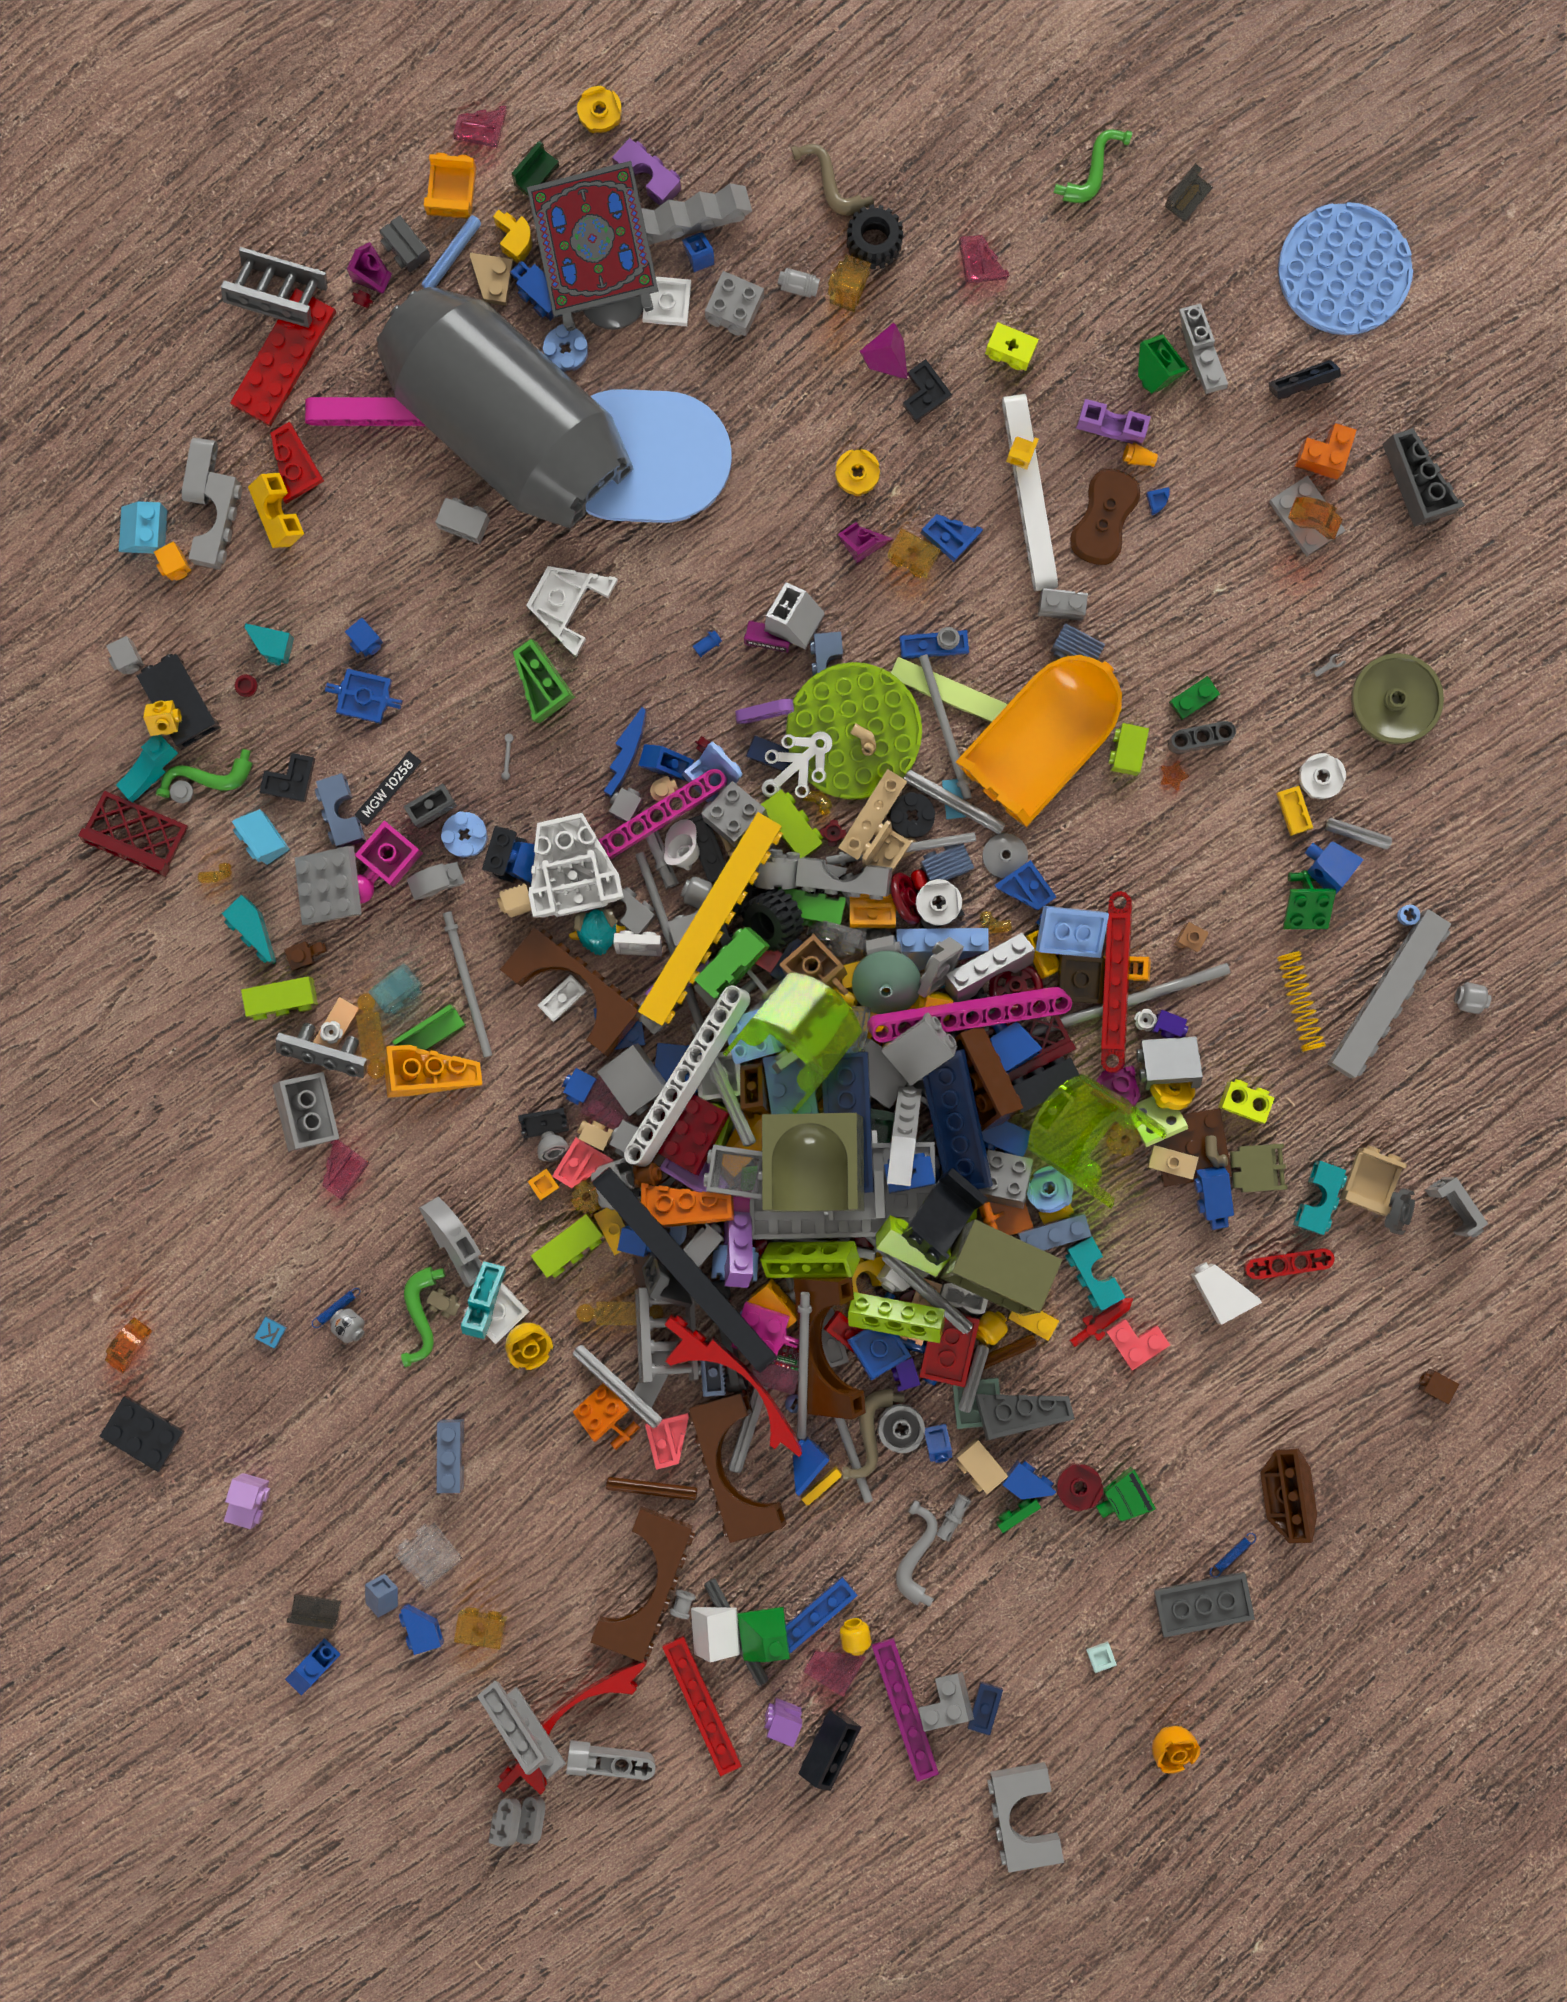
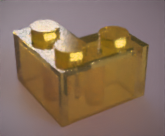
(848, 282)

